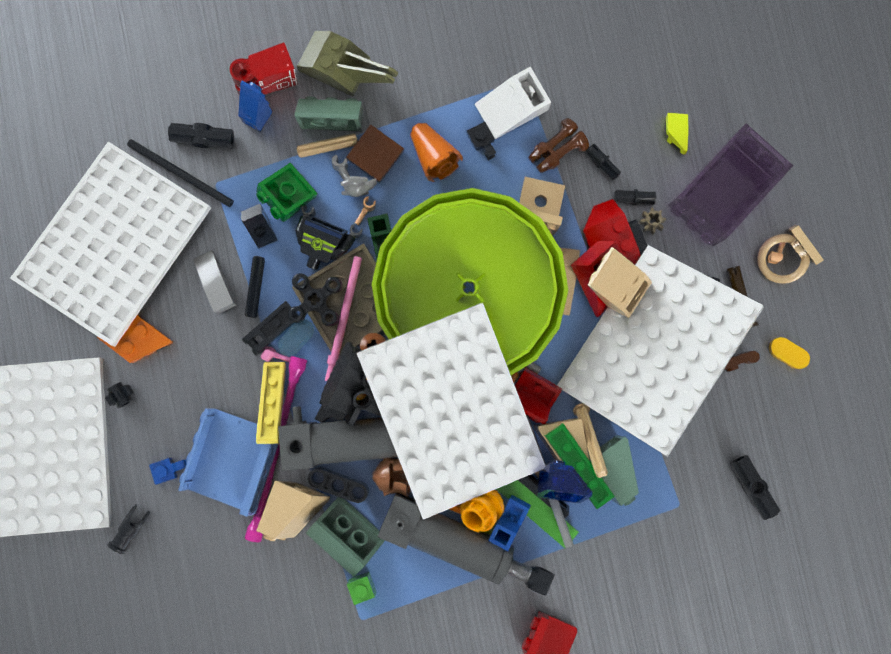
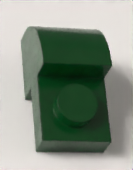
(379, 230)

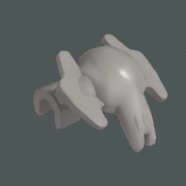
(353, 185)

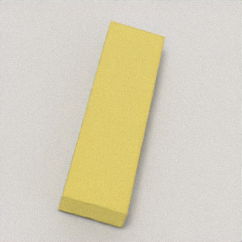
(271, 402)

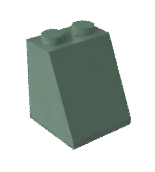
(620, 469)

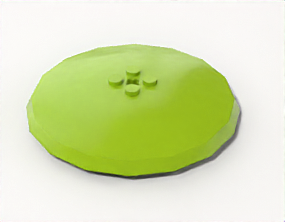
(477, 241)

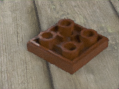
(375, 153)

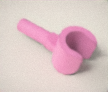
(270, 352)

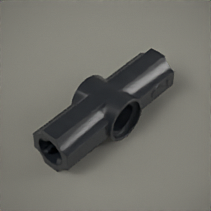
(201, 135)
(761, 498)

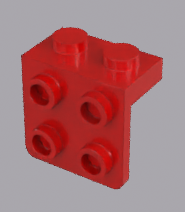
(536, 395)
(549, 636)

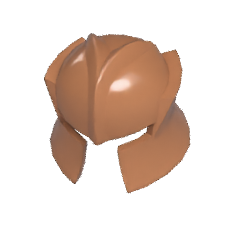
(391, 477)

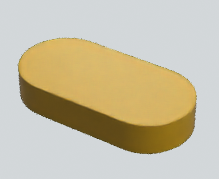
(789, 353)

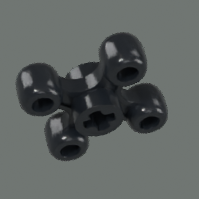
(320, 307)

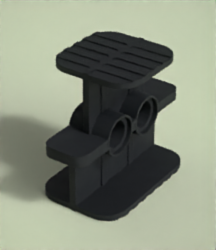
(346, 384)

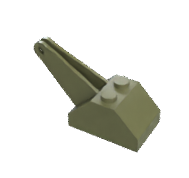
(341, 63)

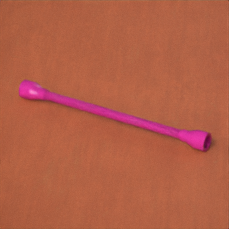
(296, 369)

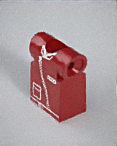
(268, 69)

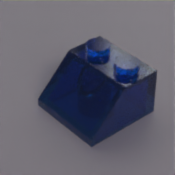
(562, 483)

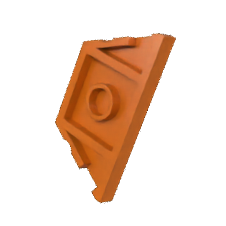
(139, 340)

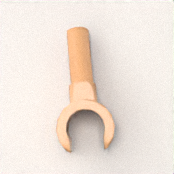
(365, 210)
(775, 257)

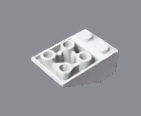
(513, 103)

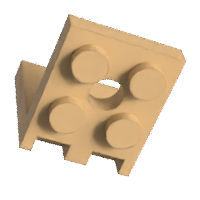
(553, 195)

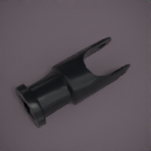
(126, 532)

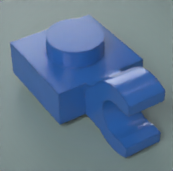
(166, 470)

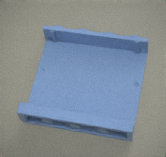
(228, 461)

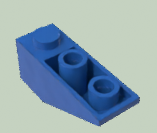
(253, 106)

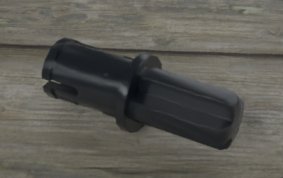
(603, 161)
(635, 197)

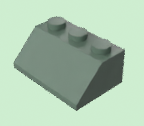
(329, 114)
(346, 536)

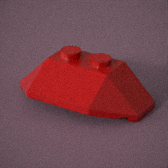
(609, 223)

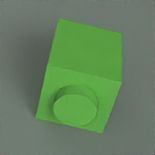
(361, 588)

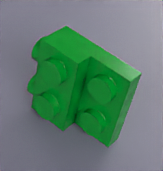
(285, 192)

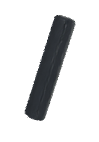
(254, 287)

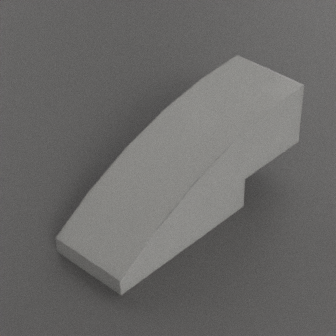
(214, 282)

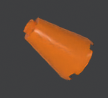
(434, 152)

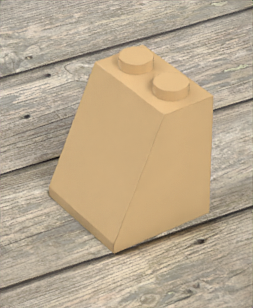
(575, 428)
(289, 510)

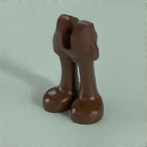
(551, 156)

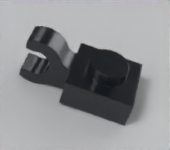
(482, 138)

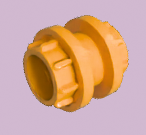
(482, 511)

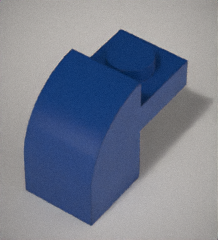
(509, 523)

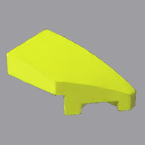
(677, 130)

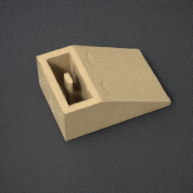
(619, 283)

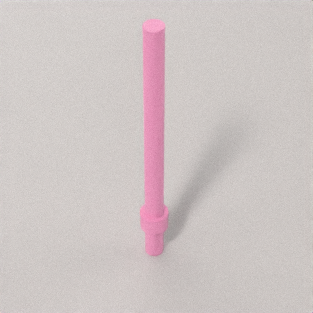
(331, 361)

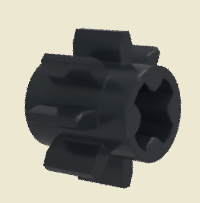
(119, 395)

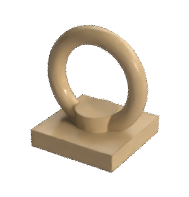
(802, 247)

